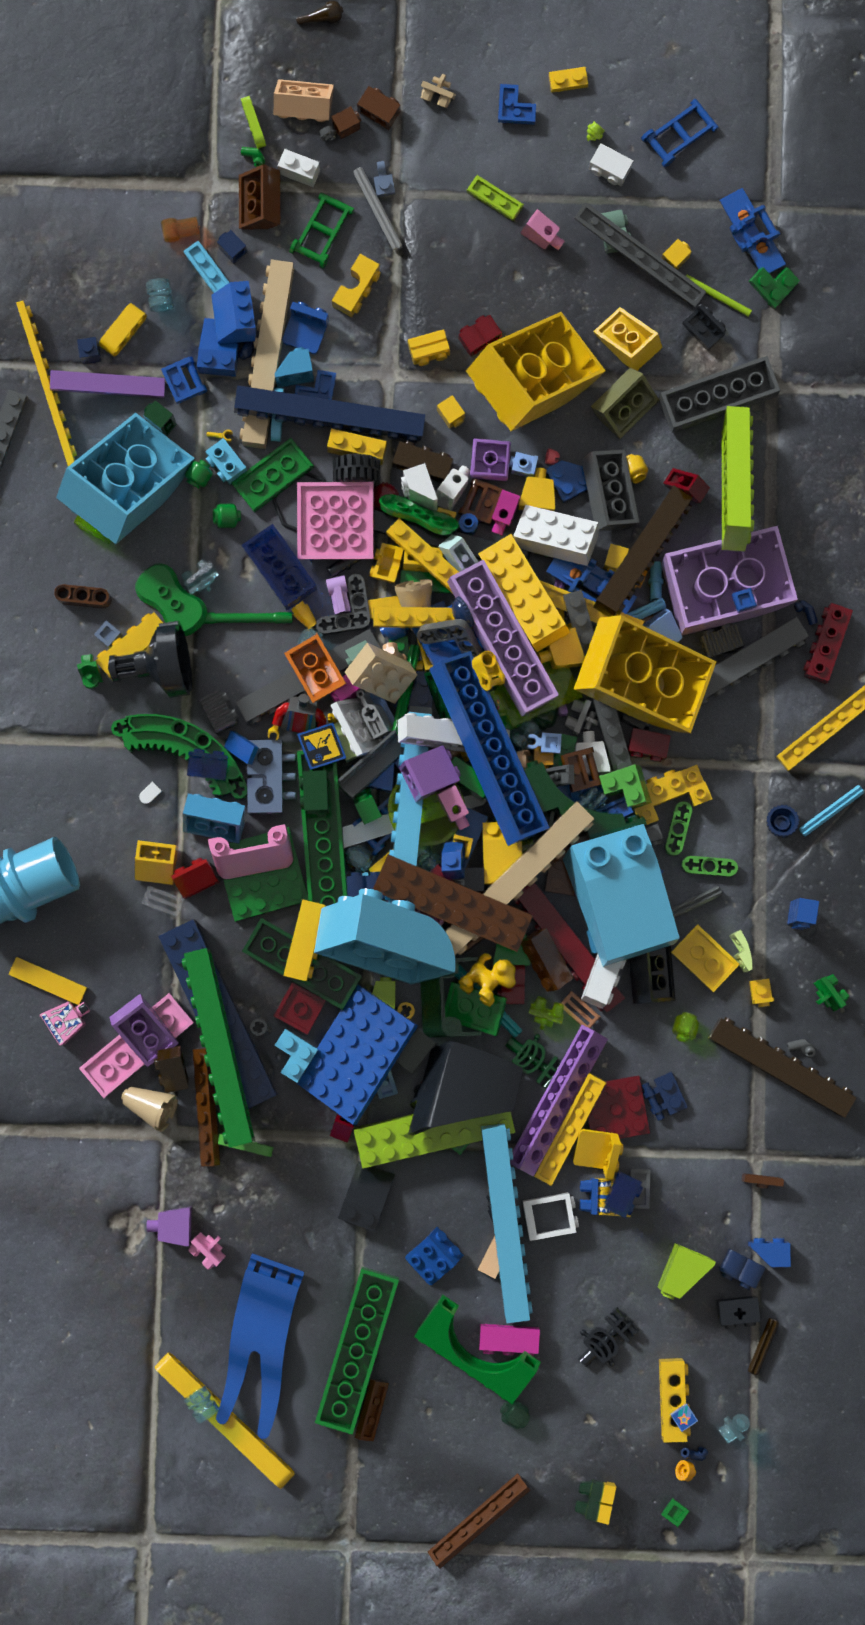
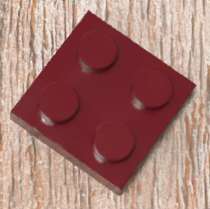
(300, 1008)

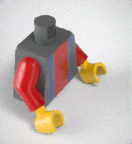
(297, 716)

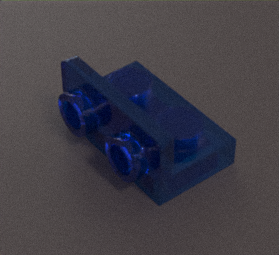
(207, 765)

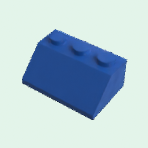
(234, 313)

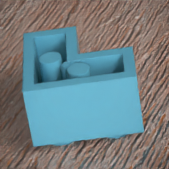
(300, 1052)

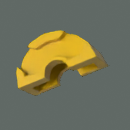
(387, 564)

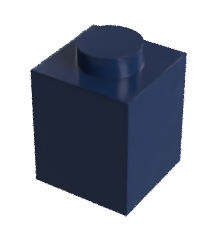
(231, 246)
(89, 350)

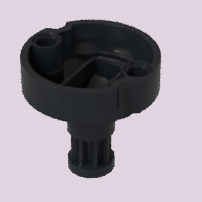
(164, 661)

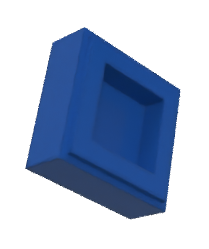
(744, 600)

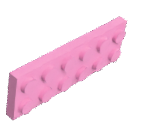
(119, 1062)

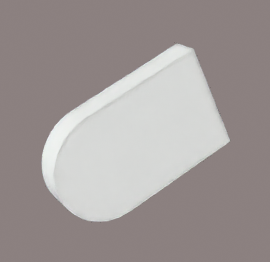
(149, 793)

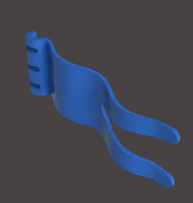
(260, 1327)

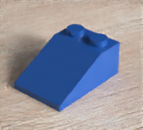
(215, 357)

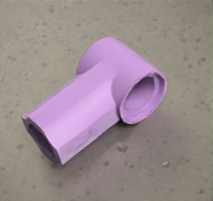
(338, 591)

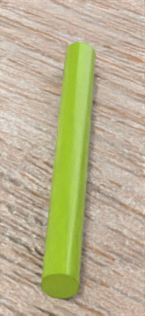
(722, 298)

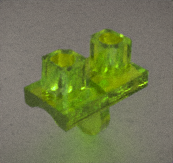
(538, 1009)

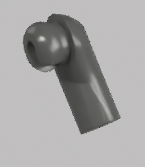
(802, 1045)

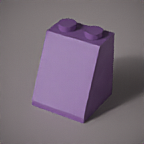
(429, 773)

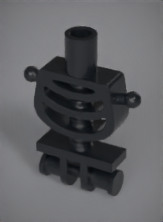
(592, 1352)

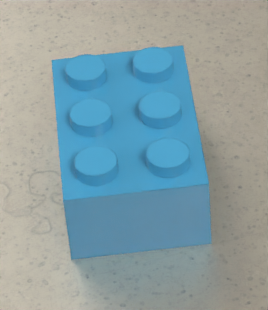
(213, 818)

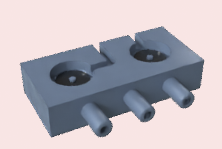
(267, 779)

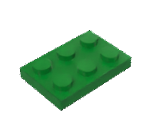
(472, 1011)

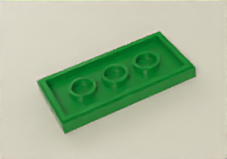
(272, 475)

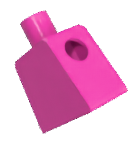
(509, 503)

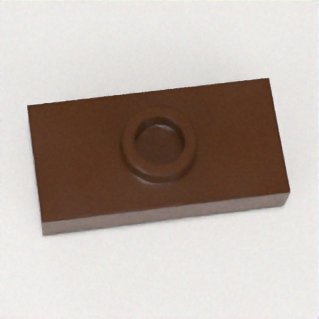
(762, 1181)

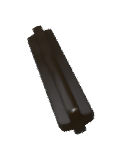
(763, 1346)

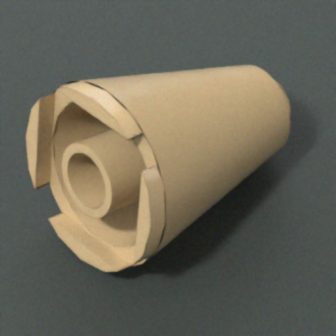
(414, 593)
(151, 1106)

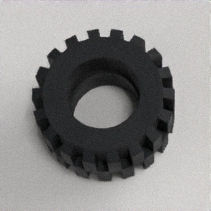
(356, 468)

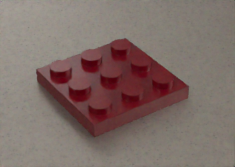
(620, 1109)

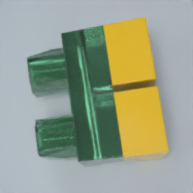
(599, 1500)

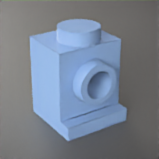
(527, 470)

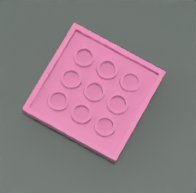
(335, 520)

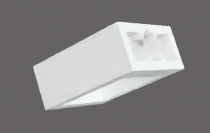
(573, 1220)

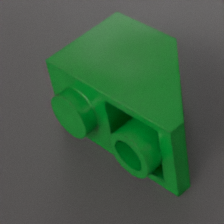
(367, 806)

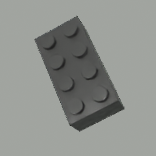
(610, 490)

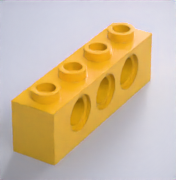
(668, 1368)

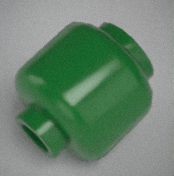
(198, 474)
(226, 516)

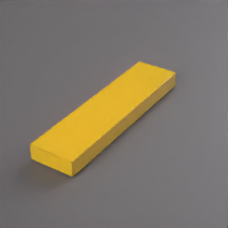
(47, 981)

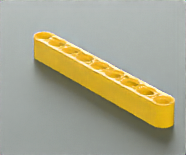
(234, 1429)

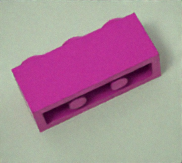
(509, 1339)

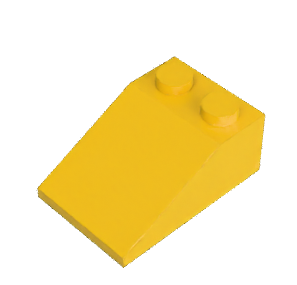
(629, 339)
(497, 853)

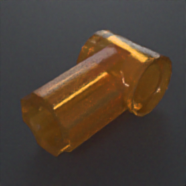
(175, 229)

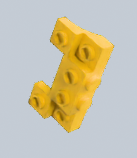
(671, 787)

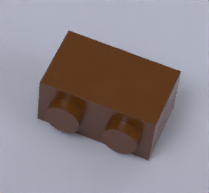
(379, 107)

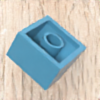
(295, 369)

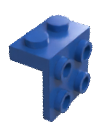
(306, 327)
(434, 1256)

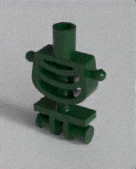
(519, 1049)

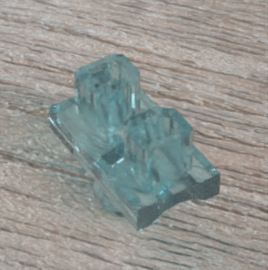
(200, 579)
(593, 799)
(734, 1427)

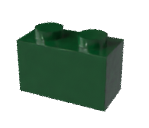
(160, 417)

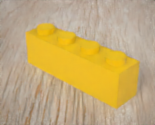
(136, 640)
(303, 942)

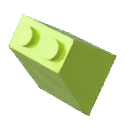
(683, 1271)

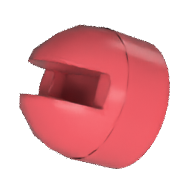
(551, 456)

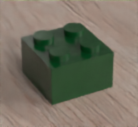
(315, 792)

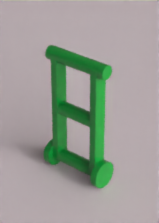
(297, 244)

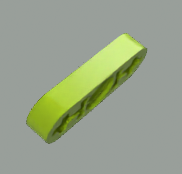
(253, 122)

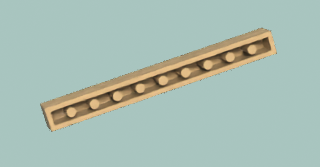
(268, 345)
(530, 864)

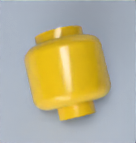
(637, 468)

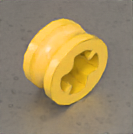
(411, 1011)

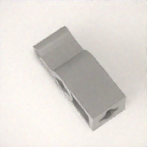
(378, 723)

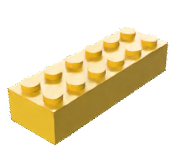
(524, 593)

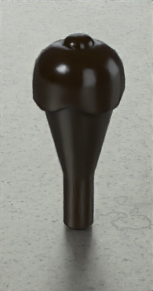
(329, 12)

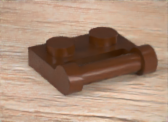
(487, 501)
(580, 774)

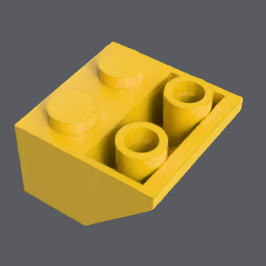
(155, 862)

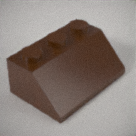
(259, 198)

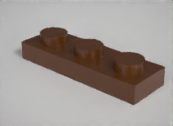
(371, 1410)

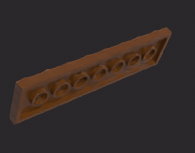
(453, 902)

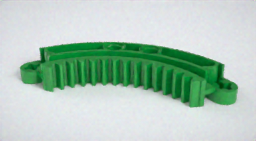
(159, 732)

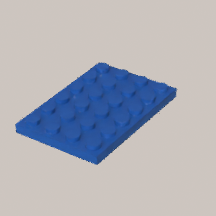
(357, 1054)

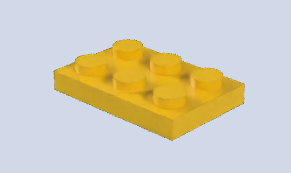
(705, 958)

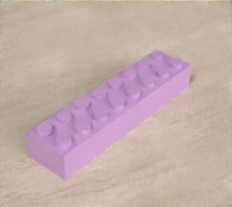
(502, 635)

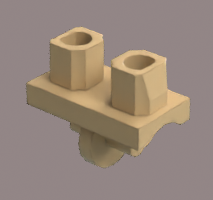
(445, 95)

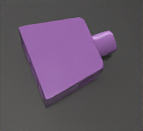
(173, 1226)

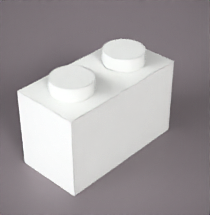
(610, 165)
(299, 168)

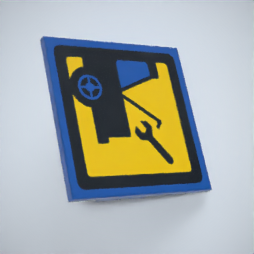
(321, 746)

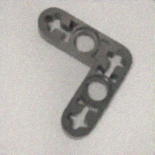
(356, 611)
(459, 634)

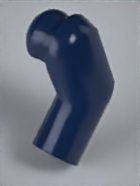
(699, 1455)

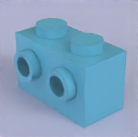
(225, 461)

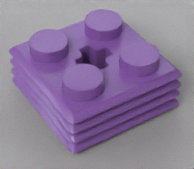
(481, 452)

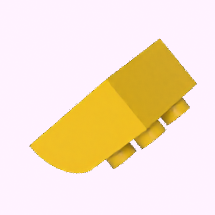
(534, 370)
(644, 674)

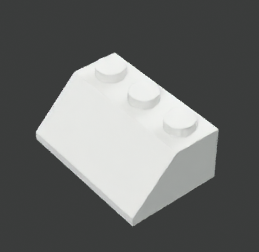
(418, 487)

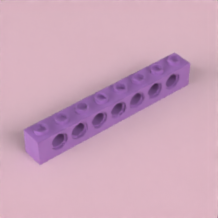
(557, 1100)

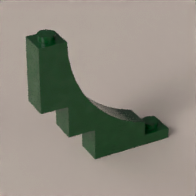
(551, 797)

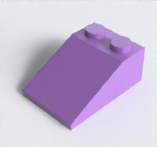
(142, 1029)

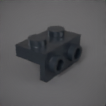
(705, 326)

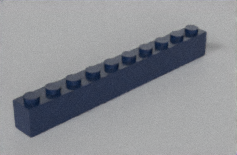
(329, 413)

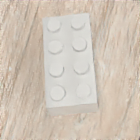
(556, 535)

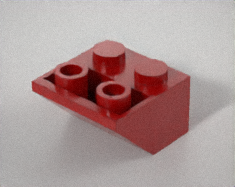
(194, 878)

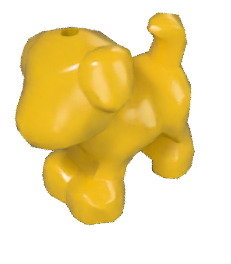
(502, 974)

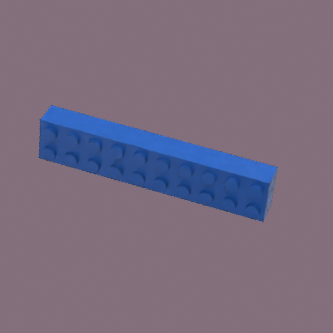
(489, 749)

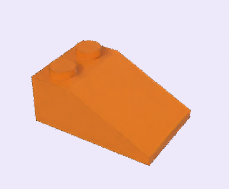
(315, 668)

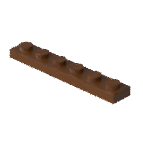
(205, 1111)
(478, 1521)

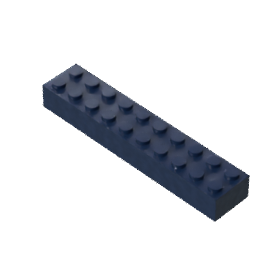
(253, 1073)

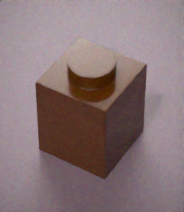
(346, 122)

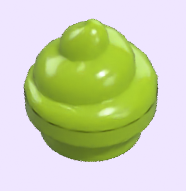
(594, 132)

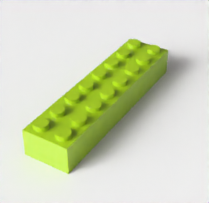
(737, 479)
(390, 1140)

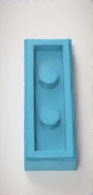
(206, 267)

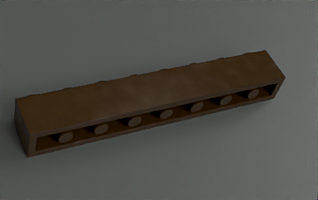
(643, 552)
(781, 1067)

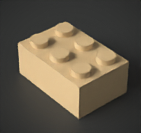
(380, 673)

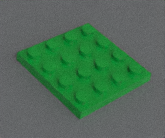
(267, 890)

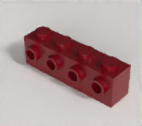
(828, 643)

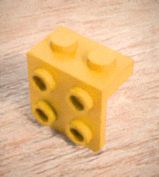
(598, 1150)

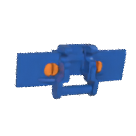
(746, 234)
(588, 576)

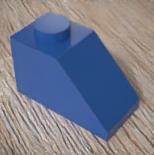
(453, 860)

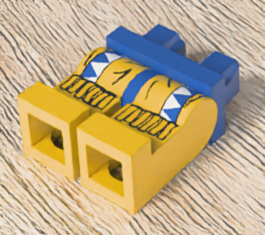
(599, 1190)

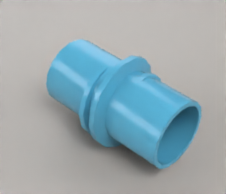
(35, 879)

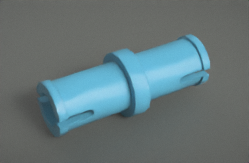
(656, 581)

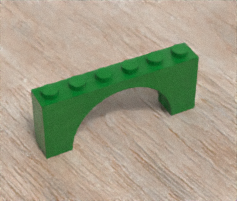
(504, 1378)

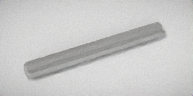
(378, 209)

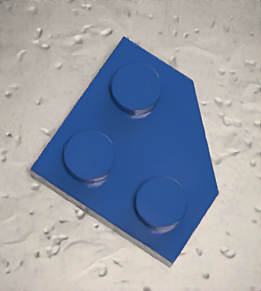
(568, 479)

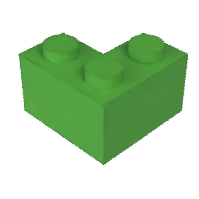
(631, 782)

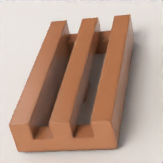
(591, 1022)

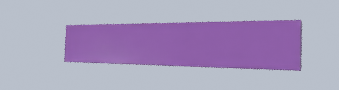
(107, 384)

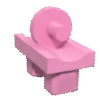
(209, 1248)

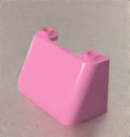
(254, 859)

